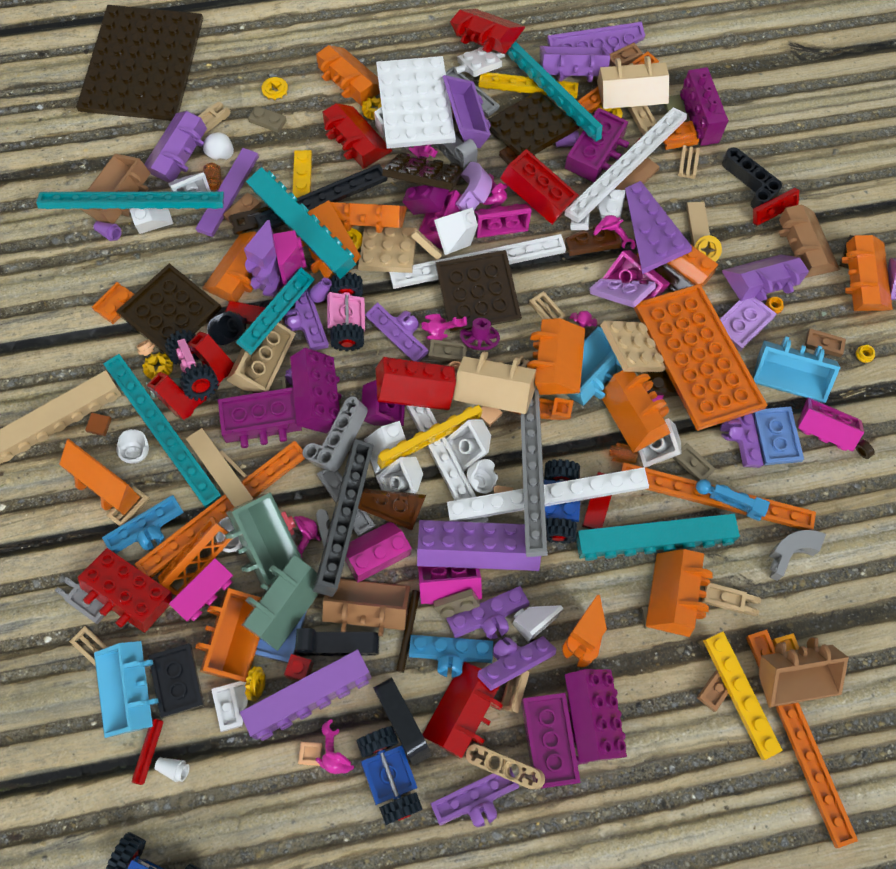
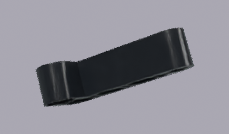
(752, 175)
(335, 643)
(402, 721)

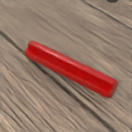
(147, 752)

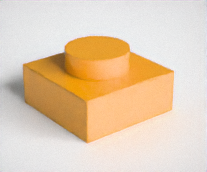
(790, 640)

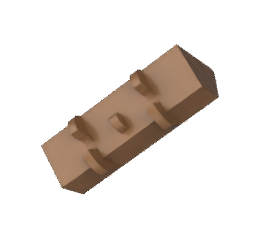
(119, 175)
(807, 240)
(367, 605)
(802, 673)

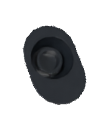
(226, 327)

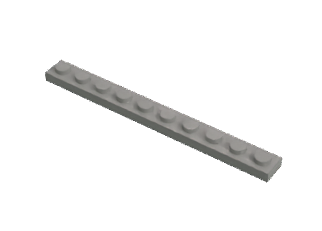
(533, 480)

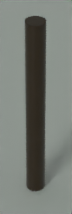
(408, 631)

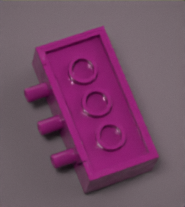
(704, 106)
(590, 156)
(315, 390)
(258, 416)
(595, 715)
(551, 739)

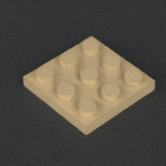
(387, 251)
(633, 346)

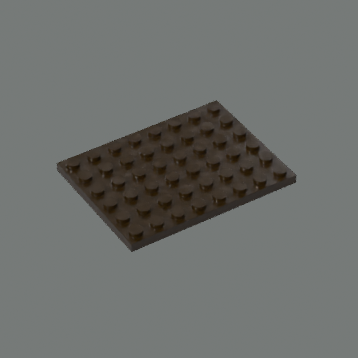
(140, 63)

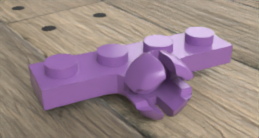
(306, 318)
(398, 331)
(744, 432)
(489, 615)
(514, 660)
(474, 800)

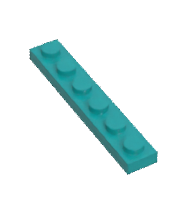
(275, 311)

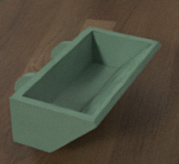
(262, 536)
(282, 603)

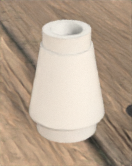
(174, 769)

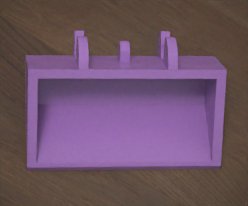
(573, 61)
(467, 110)
(176, 146)
(263, 262)
(766, 276)

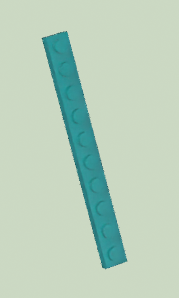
(556, 91)
(126, 200)
(162, 431)

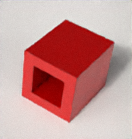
(298, 667)

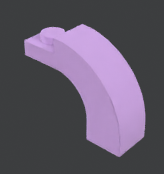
(478, 188)

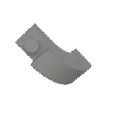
(798, 542)

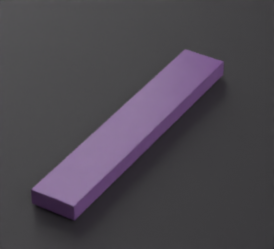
(230, 186)

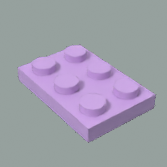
(746, 321)

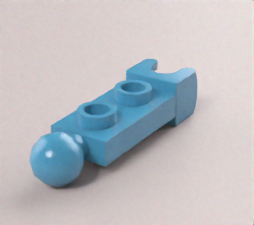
(754, 507)

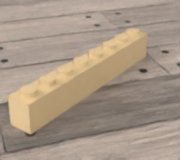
(57, 415)

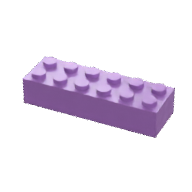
(474, 546)
(306, 695)

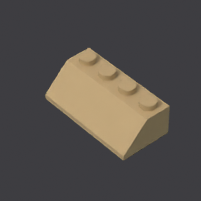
(259, 369)

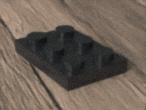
(176, 680)

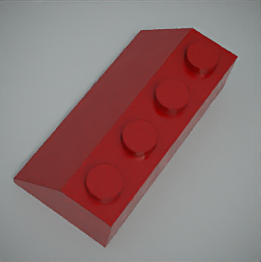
(415, 383)

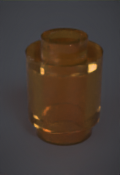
(213, 175)
(622, 453)

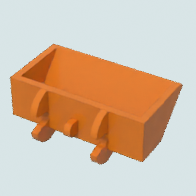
(347, 73)
(370, 215)
(329, 218)
(868, 274)
(230, 276)
(558, 357)
(634, 410)
(98, 478)
(677, 591)
(587, 635)
(230, 644)

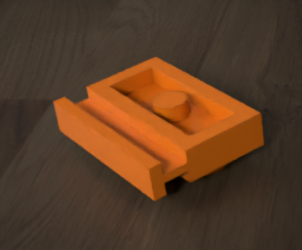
(683, 135)
(112, 301)

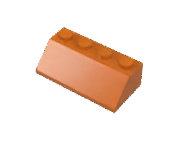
(695, 266)

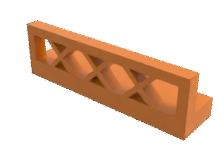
(189, 552)

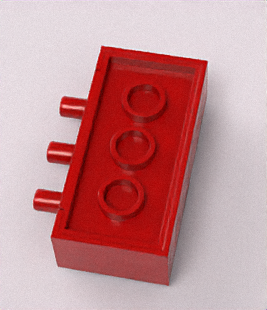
(538, 186)
(124, 591)

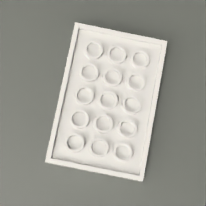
(415, 102)

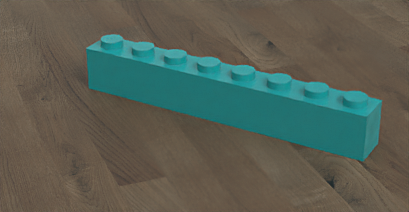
(298, 219)
(657, 536)

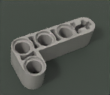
(459, 152)
(340, 437)

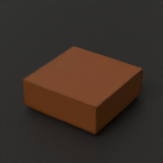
(98, 424)

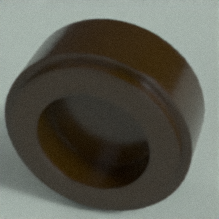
(865, 449)

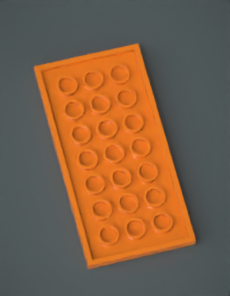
(700, 357)

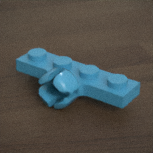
(144, 527)
(451, 652)

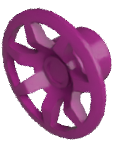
(480, 332)

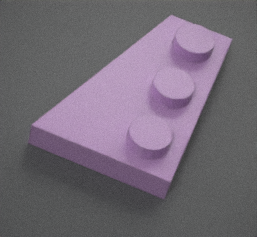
(623, 293)

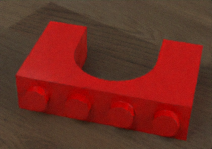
(169, 391)

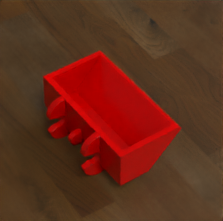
(486, 30)
(354, 134)
(461, 712)

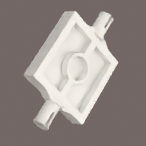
(478, 62)

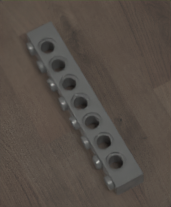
(343, 519)

